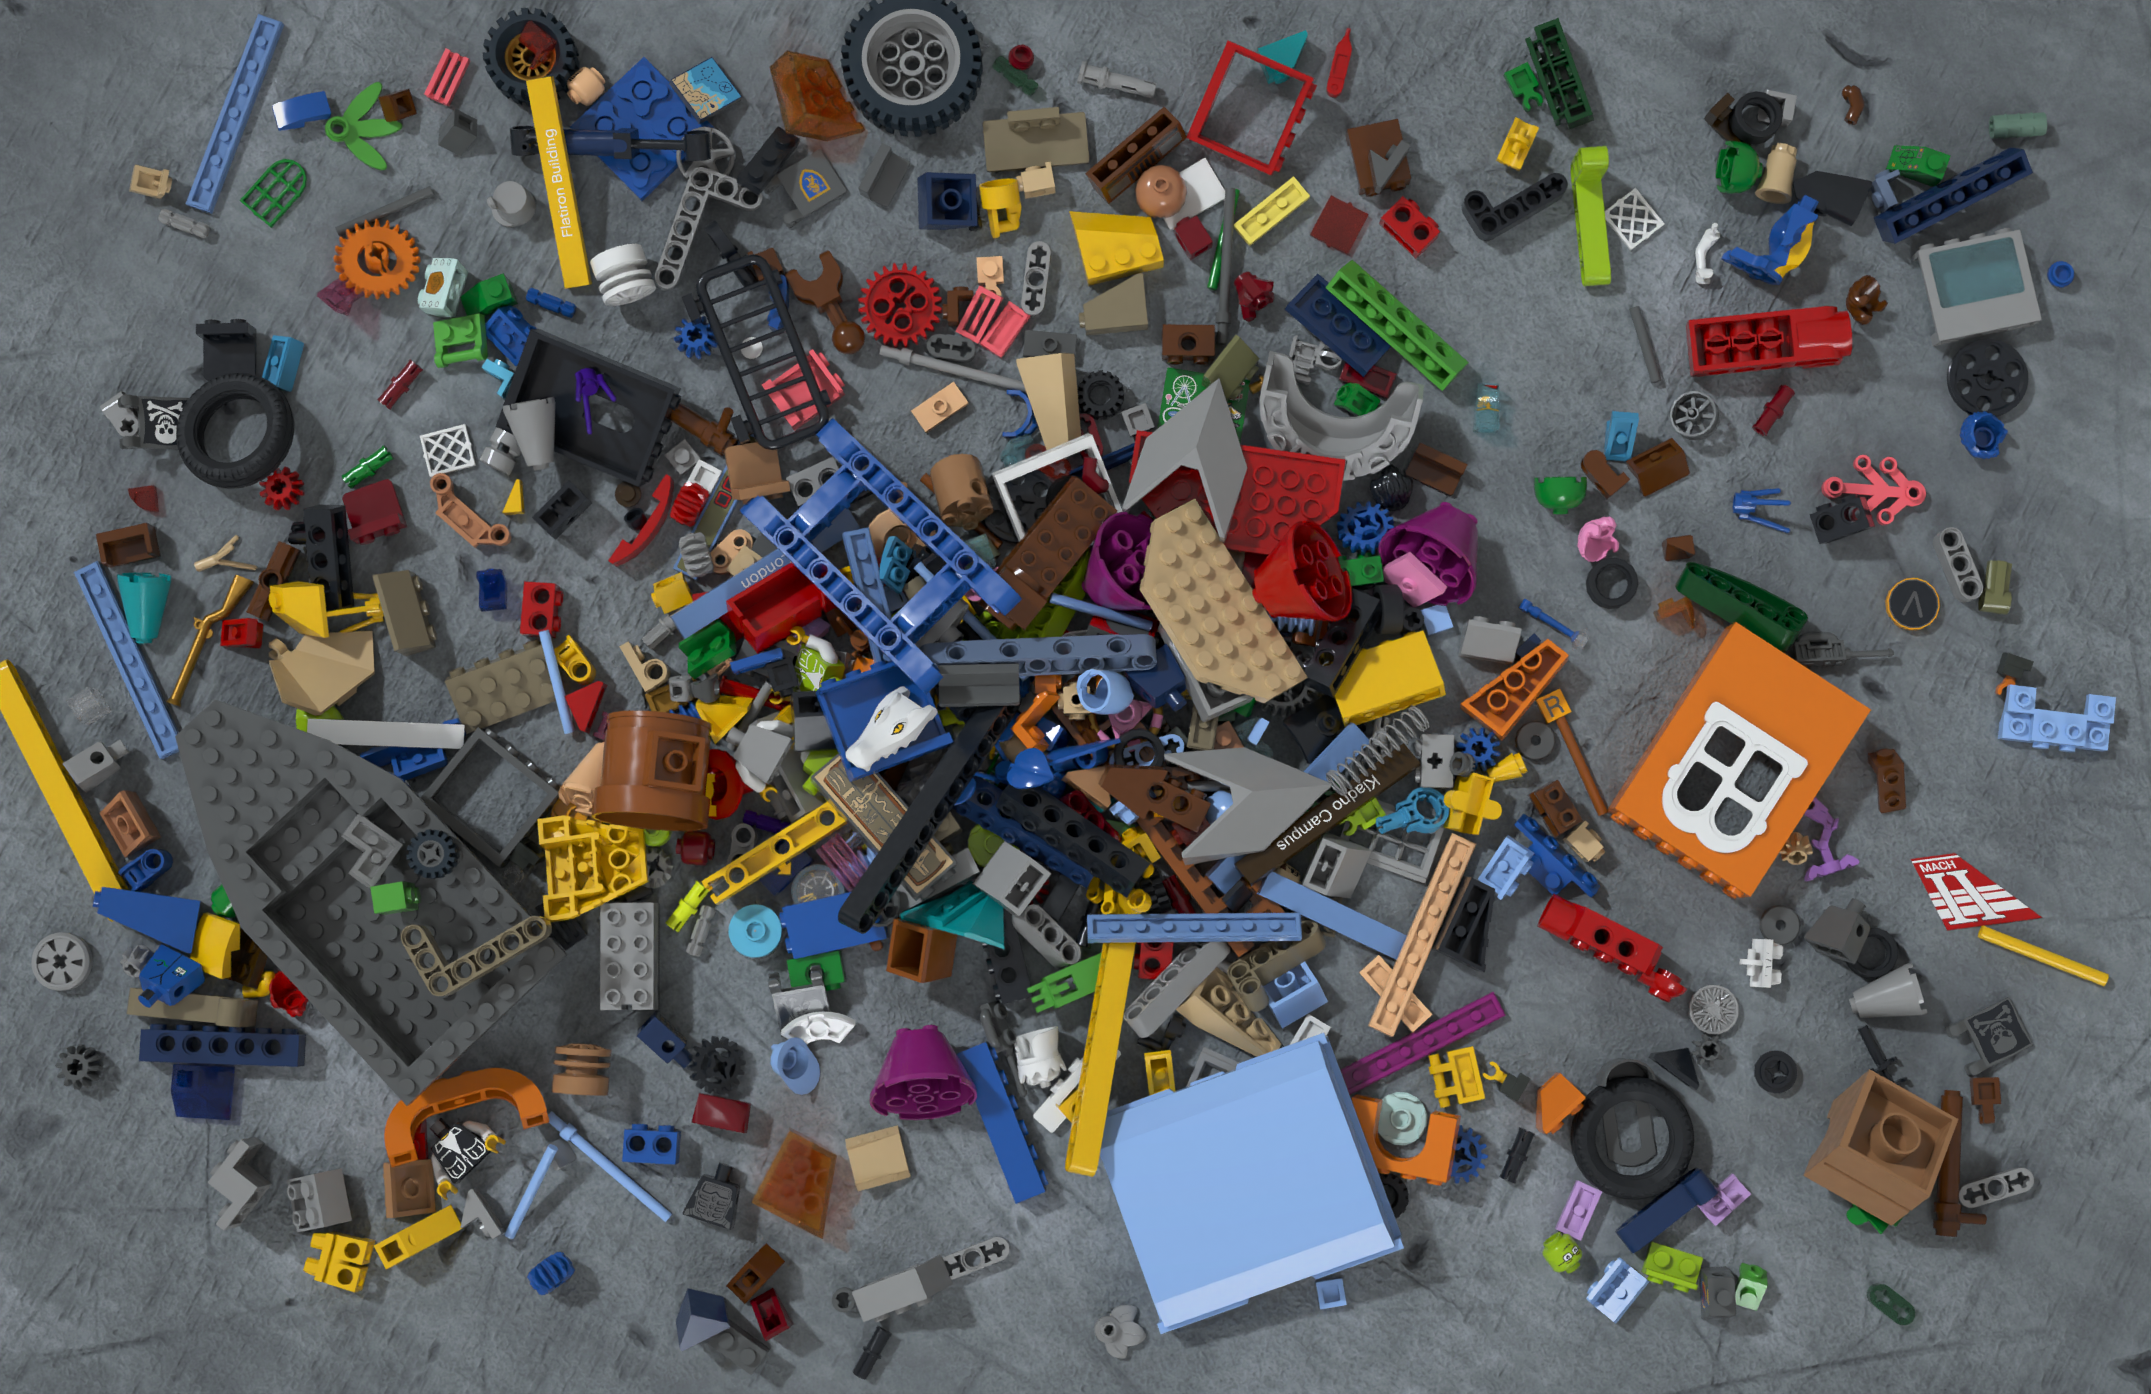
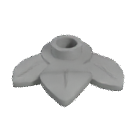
(1123, 1332)

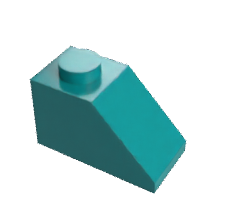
(1285, 51)

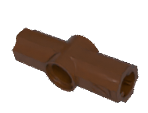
(280, 564)

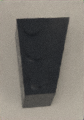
(1466, 924)

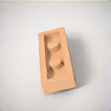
(1377, 974)

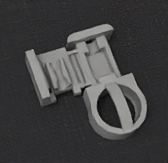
(1305, 355)

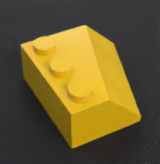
(1116, 245)

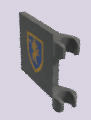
(809, 184)

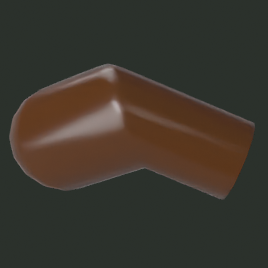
(1856, 102)

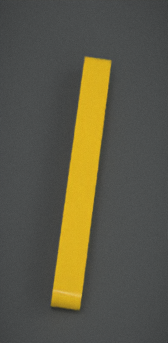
(56, 782)
(1100, 1053)

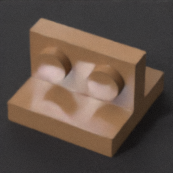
(409, 1188)

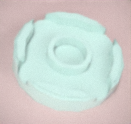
(1402, 1118)

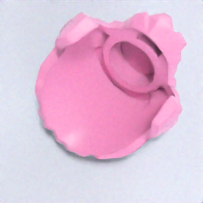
(1597, 540)

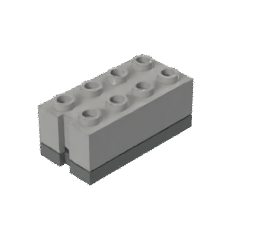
(630, 956)

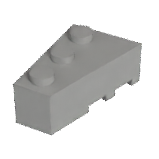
(902, 1289)

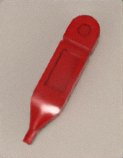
(1339, 66)

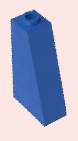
(155, 915)

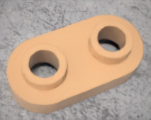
(729, 550)

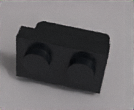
(227, 347)

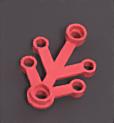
(1879, 489)

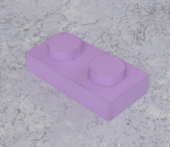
(1578, 1210)

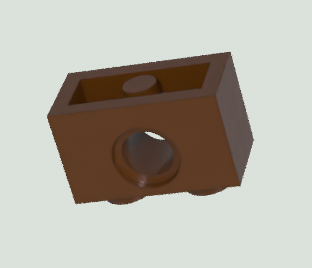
(1201, 335)

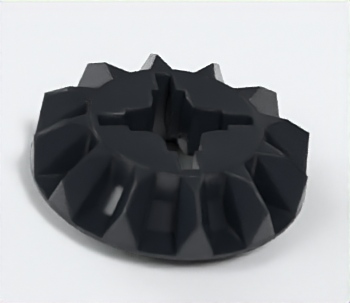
(1780, 1083)

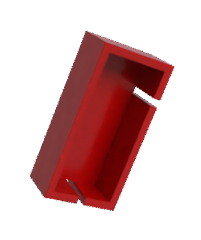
(776, 606)

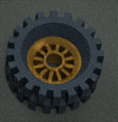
(503, 51)

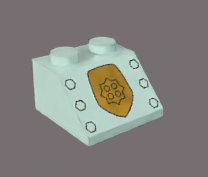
(443, 287)

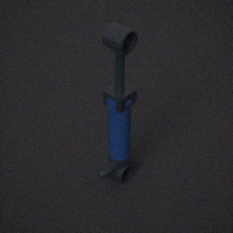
(618, 143)

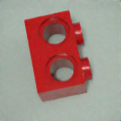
(1404, 231)
(533, 609)
(1159, 950)

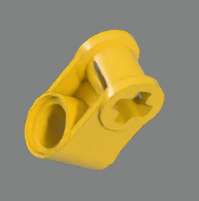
(571, 657)

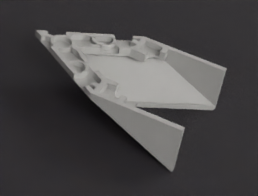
(1200, 439)
(1264, 797)

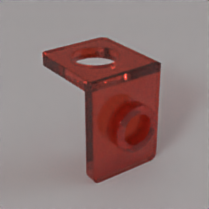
(538, 42)

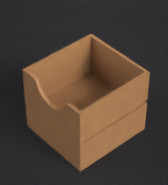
(1882, 1147)

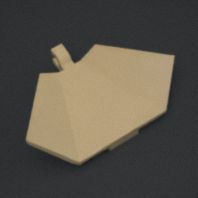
(322, 669)

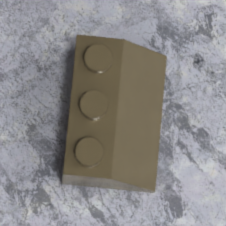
(405, 612)

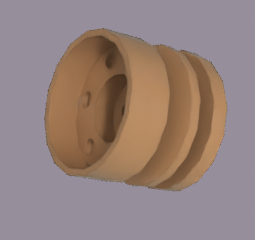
(581, 1070)

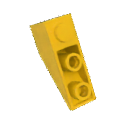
(418, 1237)

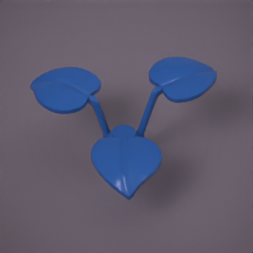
(1029, 770)

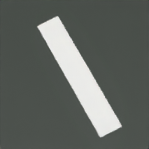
(388, 733)

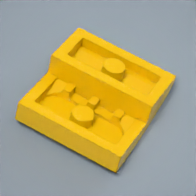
(213, 944)

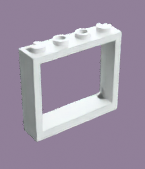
(1045, 458)

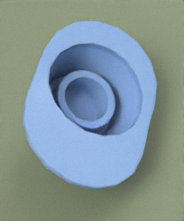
(795, 1065)

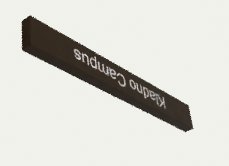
(1327, 815)

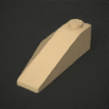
(1221, 1012)

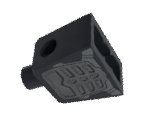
(715, 1198)

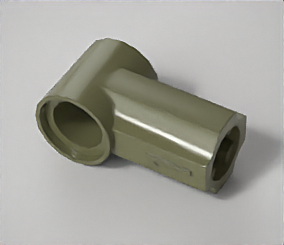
(1996, 592)

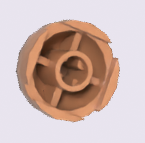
(1160, 191)

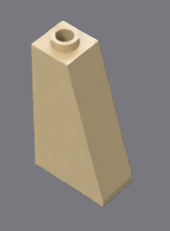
(1053, 396)

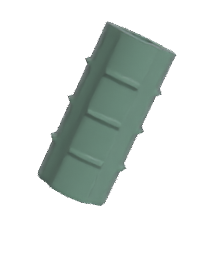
(2017, 125)

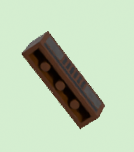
(1135, 155)

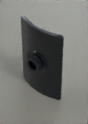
(1316, 726)

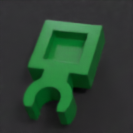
(1522, 83)

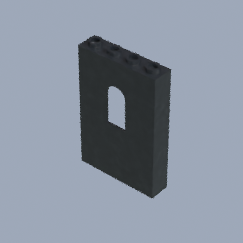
(549, 370)

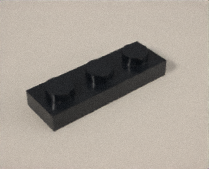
(768, 160)

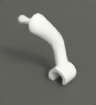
(1708, 240)

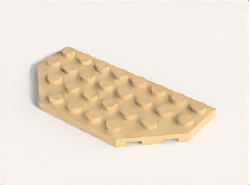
(1212, 609)

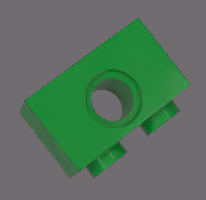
(831, 964)

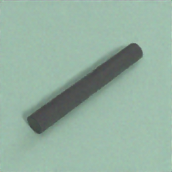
(1645, 344)

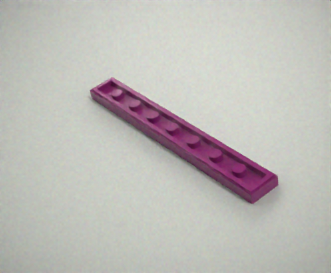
(1422, 1042)

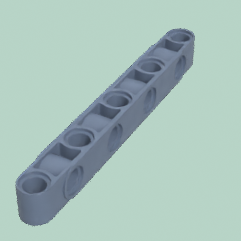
(1051, 654)

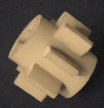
(1796, 849)

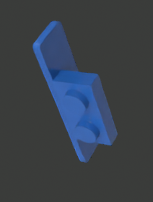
(409, 761)
(1551, 864)

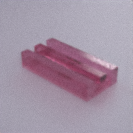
(839, 864)

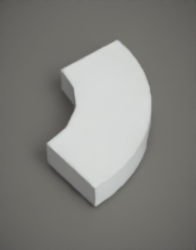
(819, 1026)

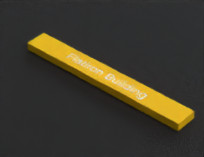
(559, 182)

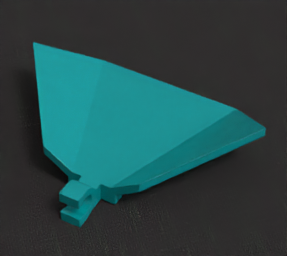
(963, 913)

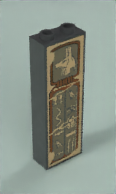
(873, 814)

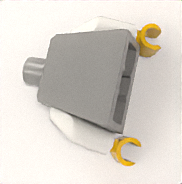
(761, 753)

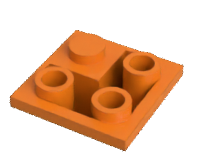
(1556, 1101)

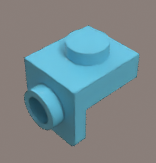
(499, 370)

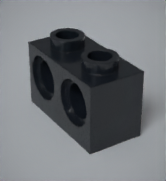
(1843, 524)

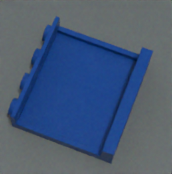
(852, 703)

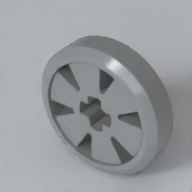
(78, 961)

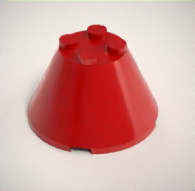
(1304, 577)

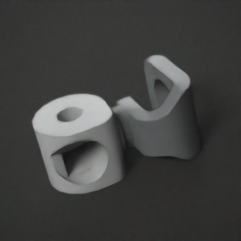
(684, 689)

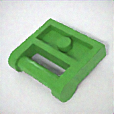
(460, 332)

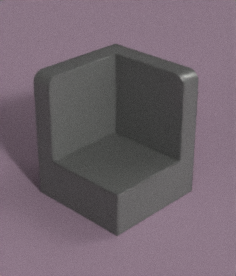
(457, 132)

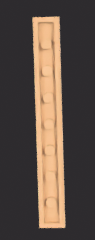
(1421, 935)

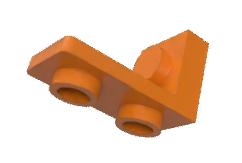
(1025, 723)

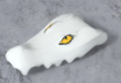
(892, 726)

